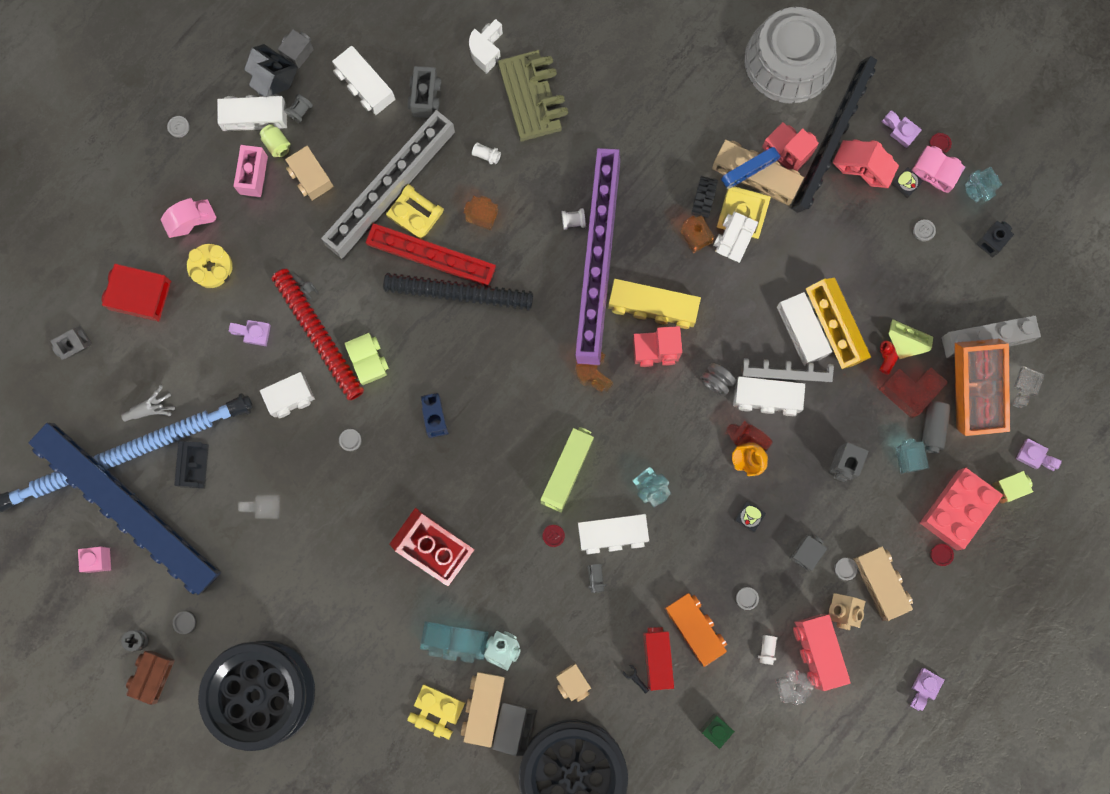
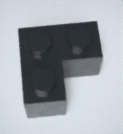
(269, 71)

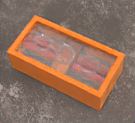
(982, 387)

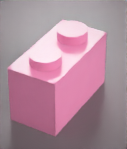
(250, 171)

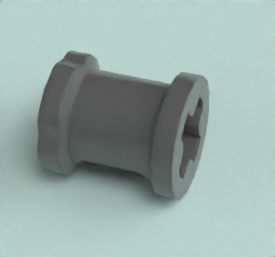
(298, 108)
(142, 638)

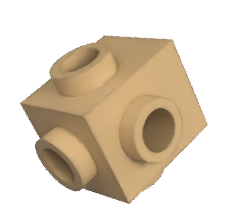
(846, 611)

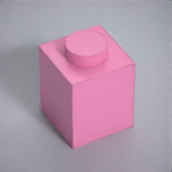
(94, 559)

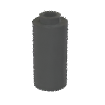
(936, 426)

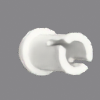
(486, 153)
(768, 650)

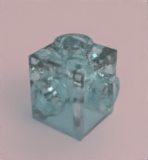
(982, 185)
(652, 487)

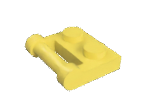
(409, 217)

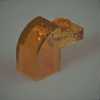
(589, 372)

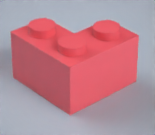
(793, 147)
(866, 160)
(658, 347)

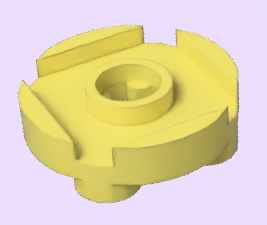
(200, 256)

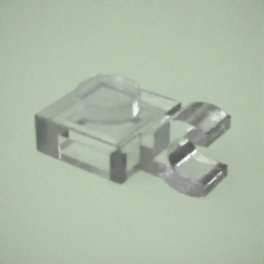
(1028, 384)
(265, 507)

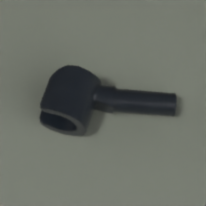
(636, 679)

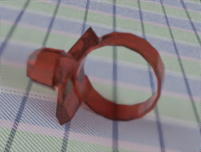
(748, 433)

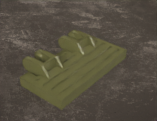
(528, 97)

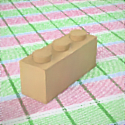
(884, 583)
(483, 709)

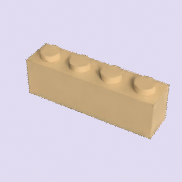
(772, 181)

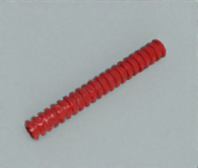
(318, 335)

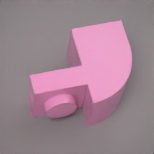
(186, 214)

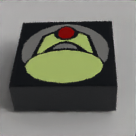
(907, 182)
(750, 517)

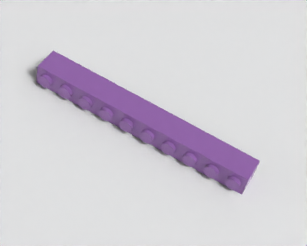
(598, 257)

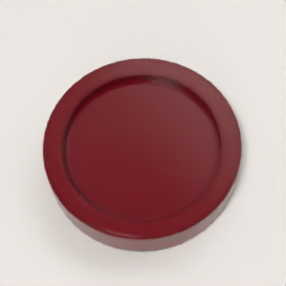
(941, 141)
(553, 535)
(942, 555)

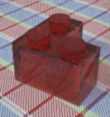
(910, 395)

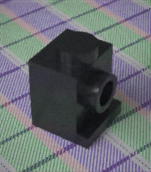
(991, 243)

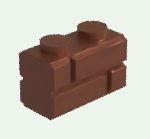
(149, 677)

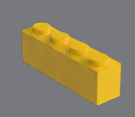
(838, 323)

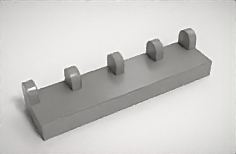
(787, 372)

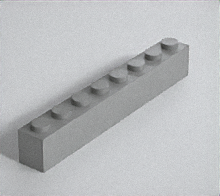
(388, 184)

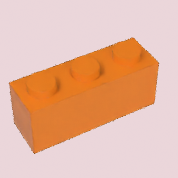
(696, 629)

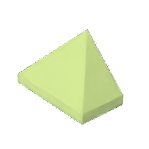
(909, 340)

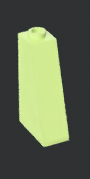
(567, 469)

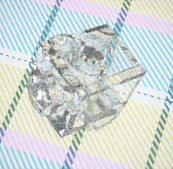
(786, 687)

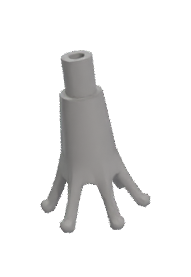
(148, 407)

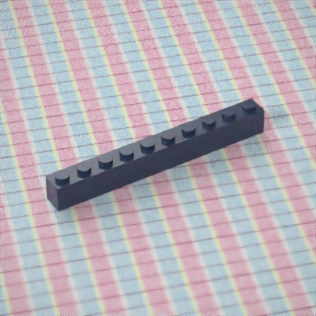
(124, 507)

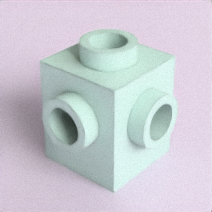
(502, 649)

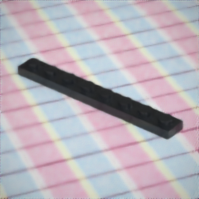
(836, 129)

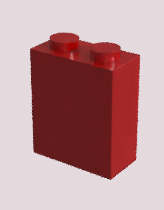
(136, 292)
(658, 659)

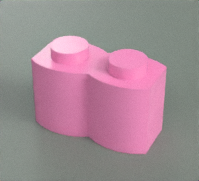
(938, 169)

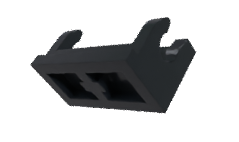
(191, 465)

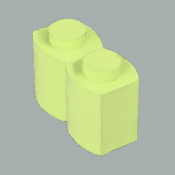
(366, 358)

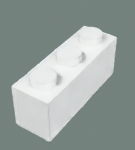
(363, 81)
(251, 112)
(804, 328)
(769, 395)
(613, 533)

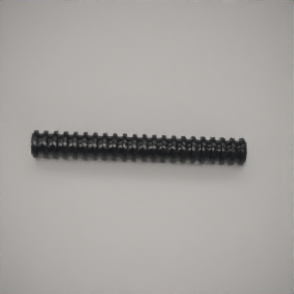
(457, 291)

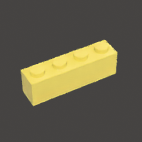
(654, 303)

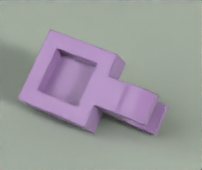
(903, 131)
(253, 332)
(1035, 455)
(927, 686)

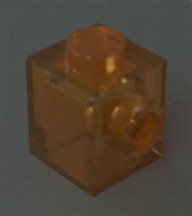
(481, 212)
(697, 233)

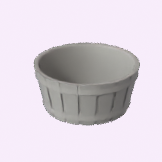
(792, 55)

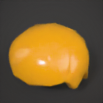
(750, 458)

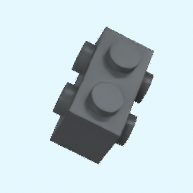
(424, 89)

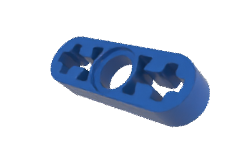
(750, 167)

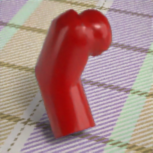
(889, 355)

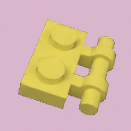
(440, 705)

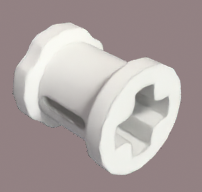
(573, 219)

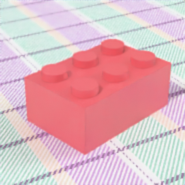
(961, 509)
(821, 652)

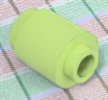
(274, 141)

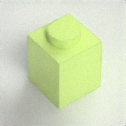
(1013, 486)

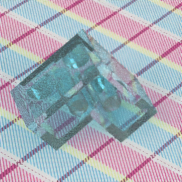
(453, 642)

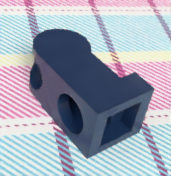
(433, 415)

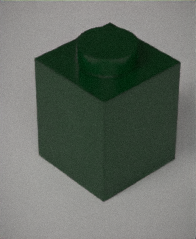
(717, 731)

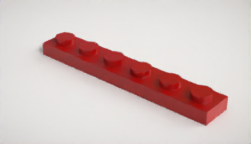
(430, 255)

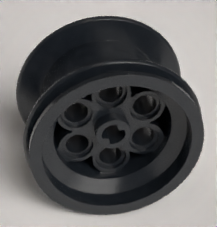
(218, 700)

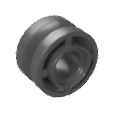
(718, 379)

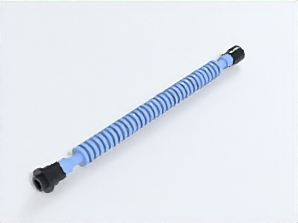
(133, 449)

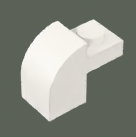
(481, 46)

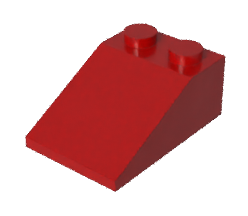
(431, 547)

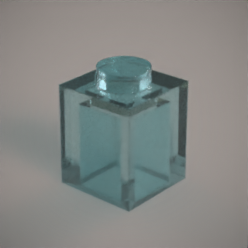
(911, 456)

